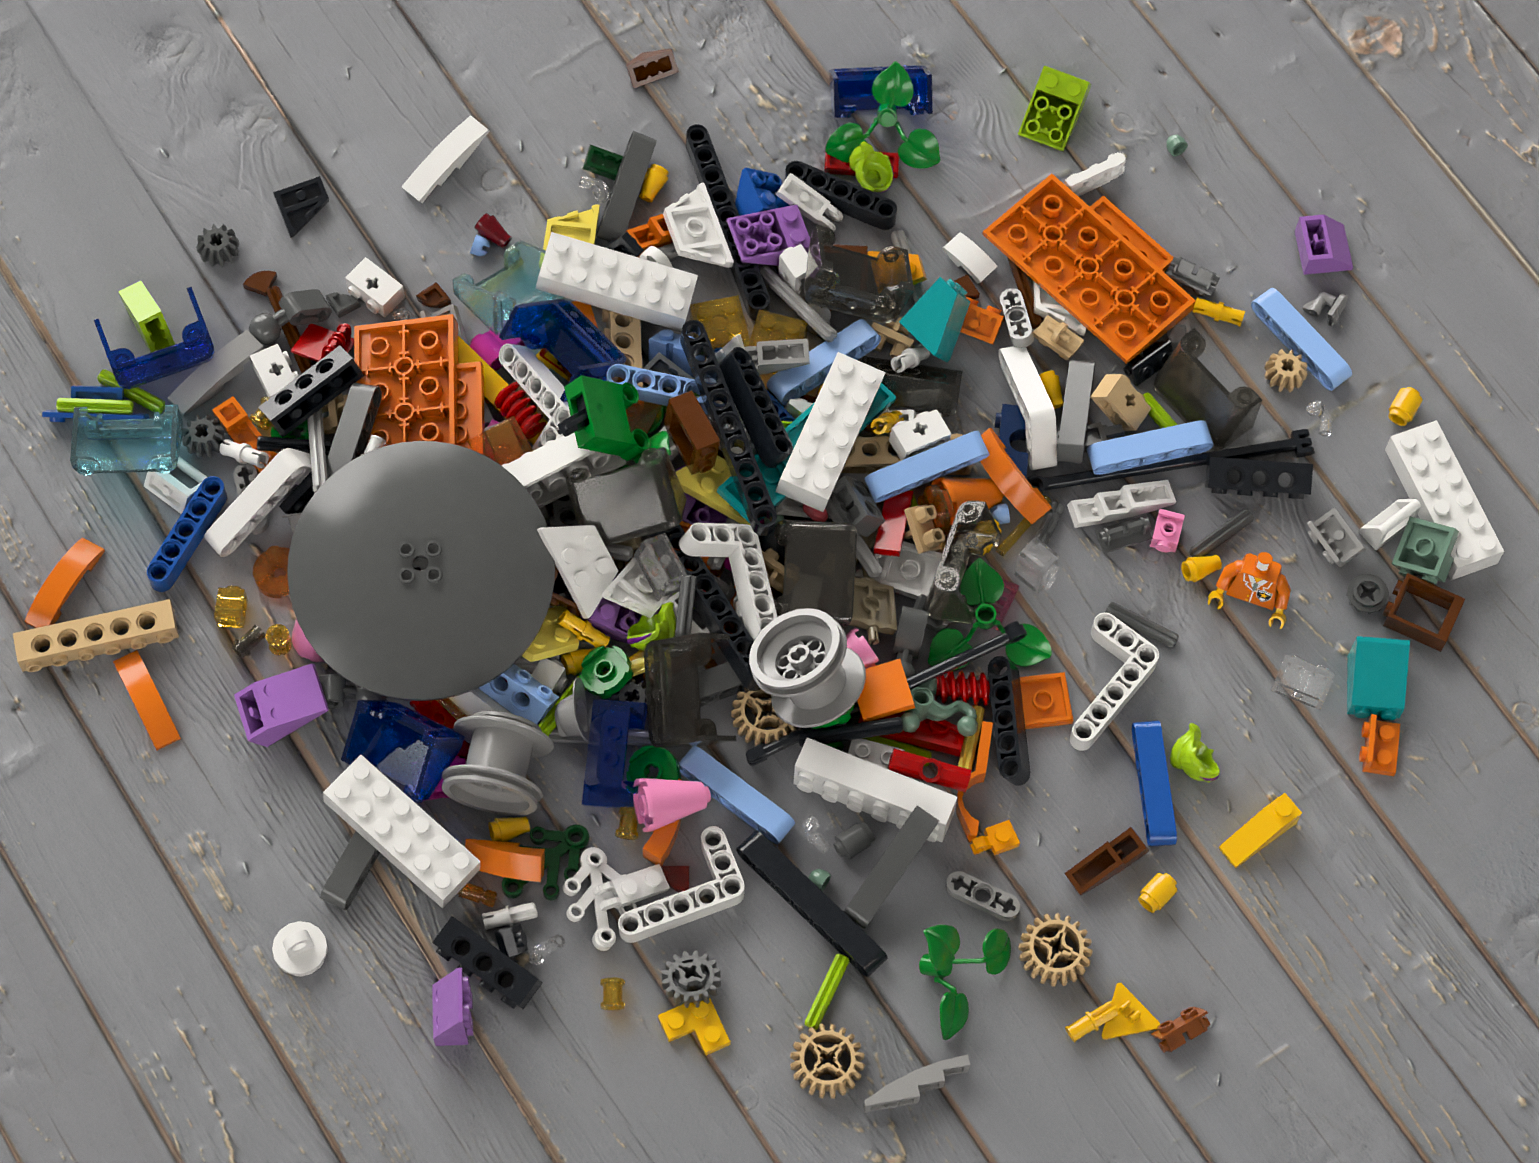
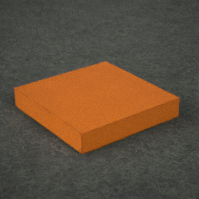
(885, 691)
(1046, 700)

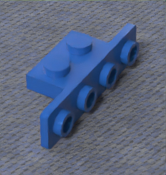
(94, 392)

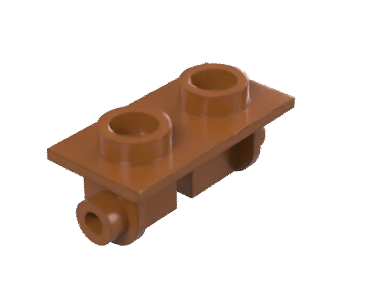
(1172, 1032)

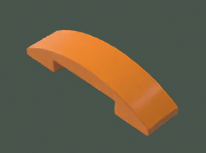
(238, 426)
(1011, 480)
(61, 582)
(147, 700)

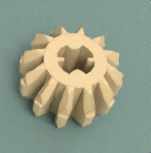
(1295, 373)

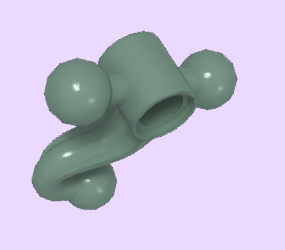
(930, 709)

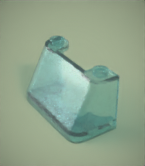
(500, 292)
(126, 443)

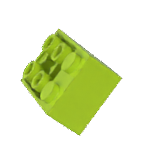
(1054, 108)

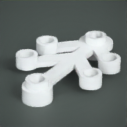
(595, 871)

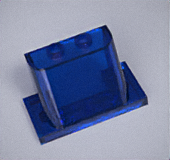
(608, 751)

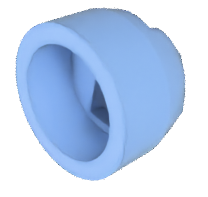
(477, 246)
(1001, 513)

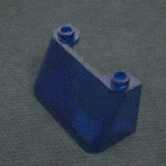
(402, 745)

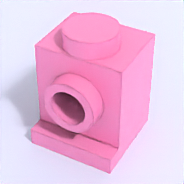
(1169, 522)

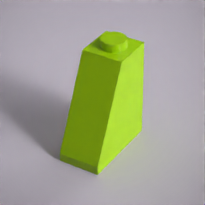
(146, 317)

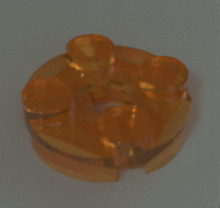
(943, 504)
(263, 572)

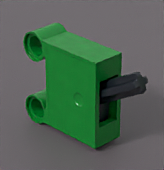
(601, 417)

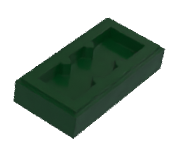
(602, 162)

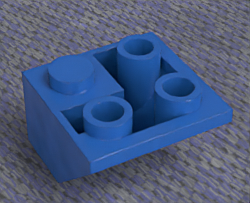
(758, 191)

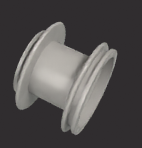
(807, 668)
(497, 764)

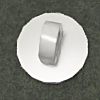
(300, 948)

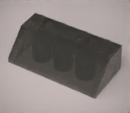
(921, 387)

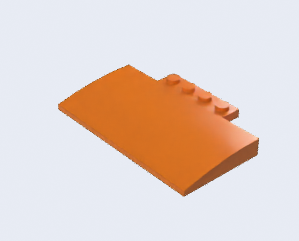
(1093, 265)
(421, 381)

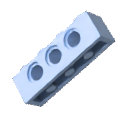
(512, 695)

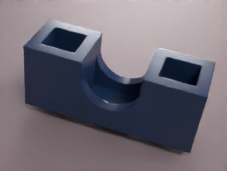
(1012, 428)

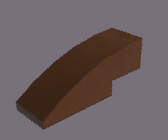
(1107, 861)

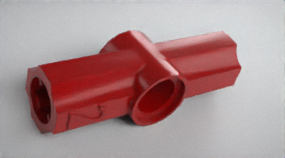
(946, 774)

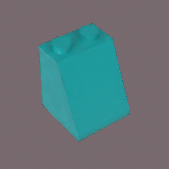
(938, 317)
(1377, 677)

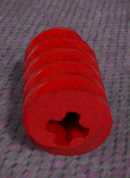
(512, 404)
(963, 687)

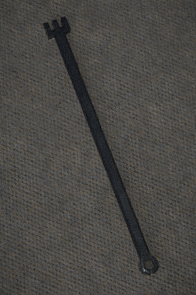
(1294, 444)
(1013, 633)

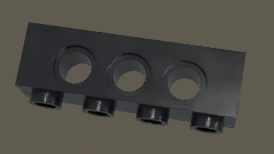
(311, 391)
(1299, 474)
(524, 983)

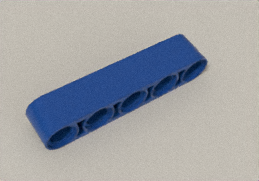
(187, 545)
(1154, 783)

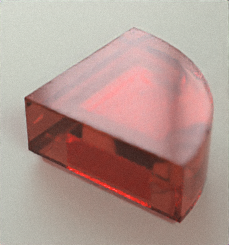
(677, 877)

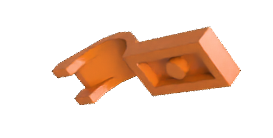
(968, 823)

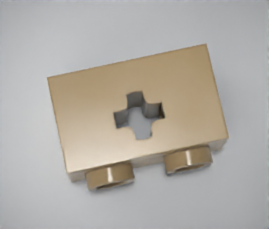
(1121, 401)

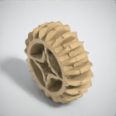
(755, 732)
(1045, 945)
(819, 1052)

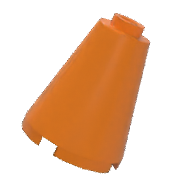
(970, 489)

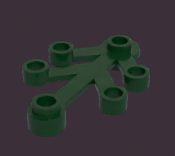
(552, 858)

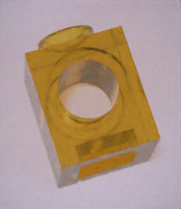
(231, 607)

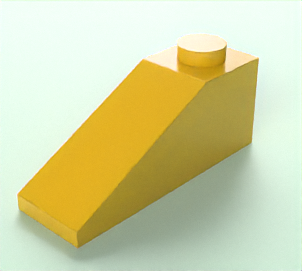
(1261, 830)

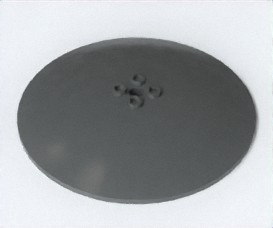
(434, 627)

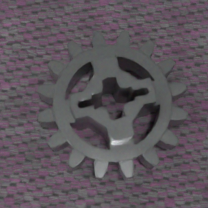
(691, 980)

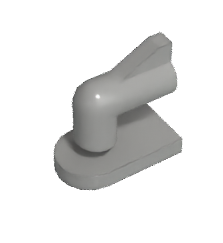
(1316, 306)

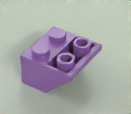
(1322, 245)

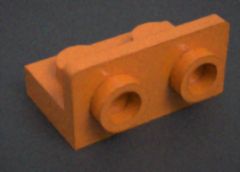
(982, 322)
(1380, 746)

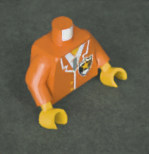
(1257, 582)

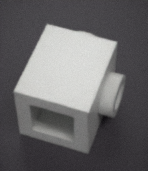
(551, 674)

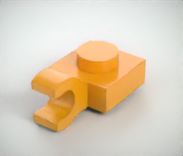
(998, 837)

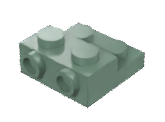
(1426, 550)

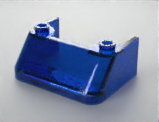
(853, 90)
(566, 335)
(192, 352)

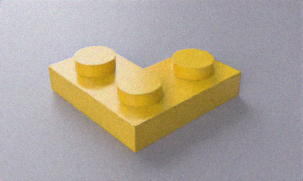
(701, 1020)

